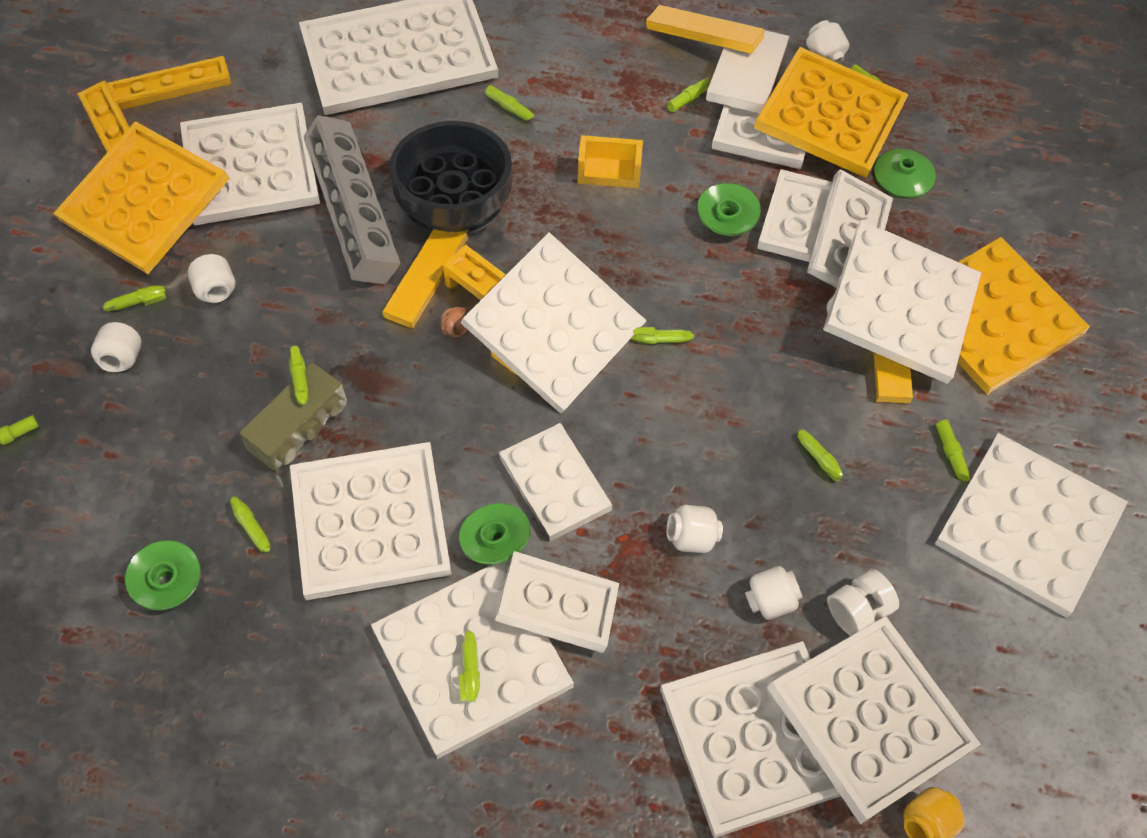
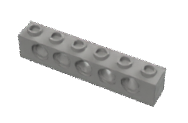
(351, 201)

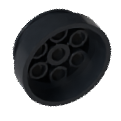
(451, 176)

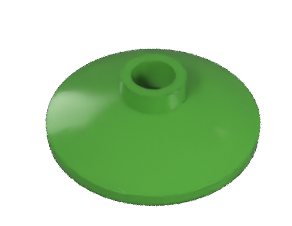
(904, 173)
(728, 209)
(493, 522)
(152, 565)

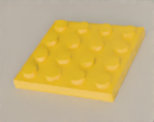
(831, 112)
(141, 197)
(1012, 318)

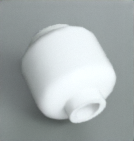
(828, 41)
(211, 278)
(116, 347)
(694, 529)
(774, 593)

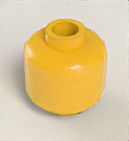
(933, 815)

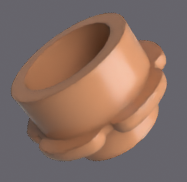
(452, 320)

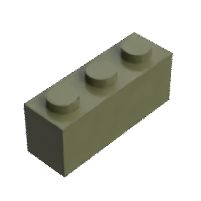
(287, 425)

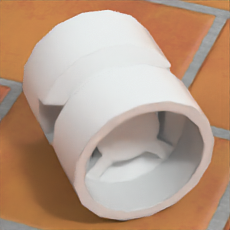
(863, 602)

